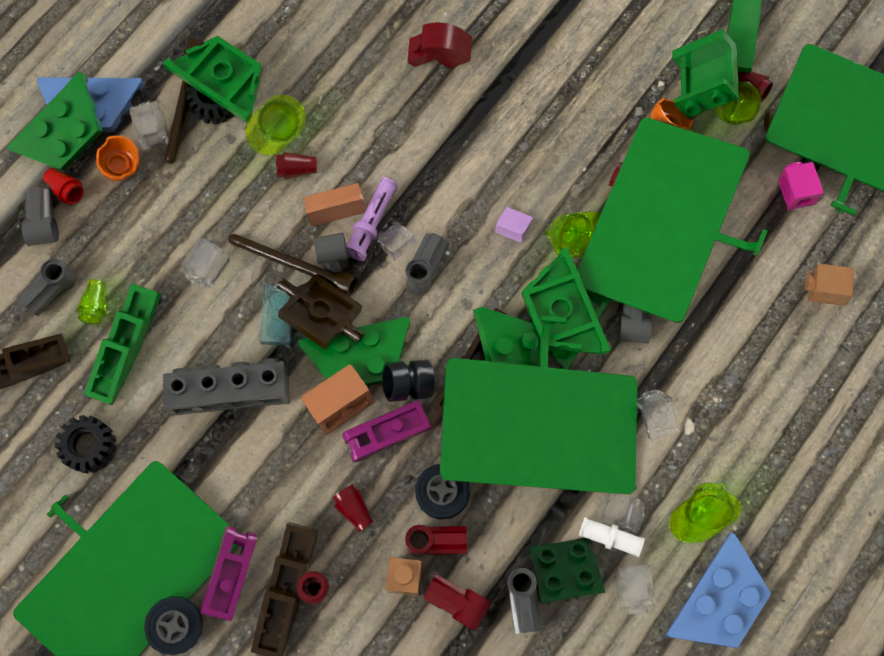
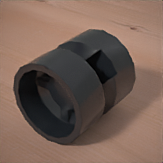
(405, 380)

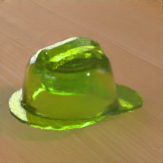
(275, 124)
(573, 232)
(704, 513)

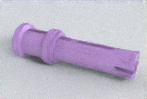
(365, 230)

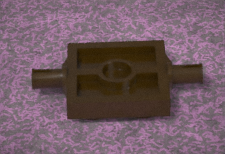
(320, 311)

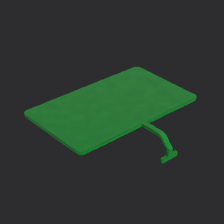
(833, 118)
(664, 219)
(539, 425)
(141, 550)

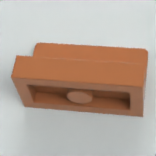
(334, 204)
(338, 399)

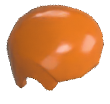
(668, 113)
(118, 158)

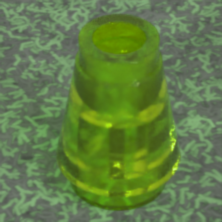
(93, 303)

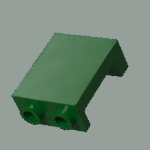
(707, 73)

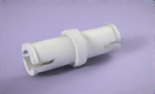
(611, 537)

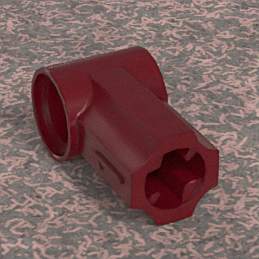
(441, 540)
(462, 604)

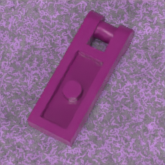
(387, 430)
(228, 574)

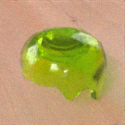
(741, 109)

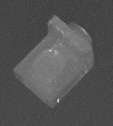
(658, 414)

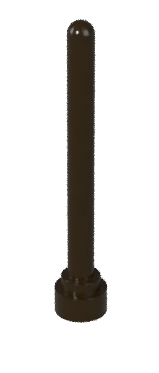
(180, 112)
(343, 281)

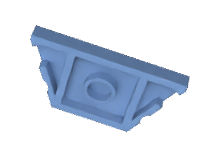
(110, 96)
(723, 600)

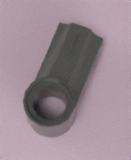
(40, 223)
(332, 252)
(426, 261)
(45, 288)
(634, 325)
(524, 604)

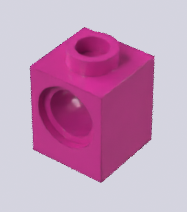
(800, 185)

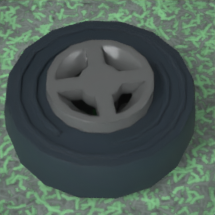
(440, 506)
(168, 636)

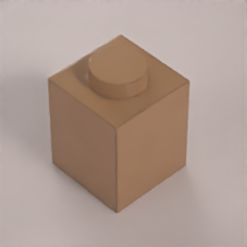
(830, 284)
(404, 576)

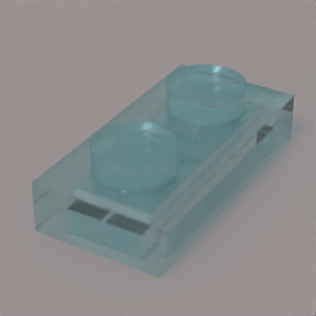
(273, 329)

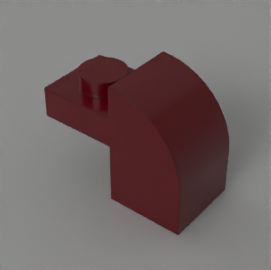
(441, 43)

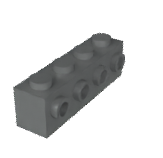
(226, 387)

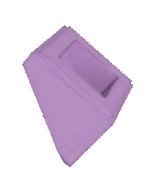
(513, 224)

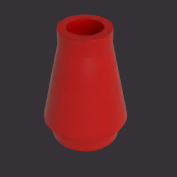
(64, 187)

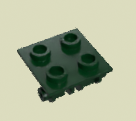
(566, 570)

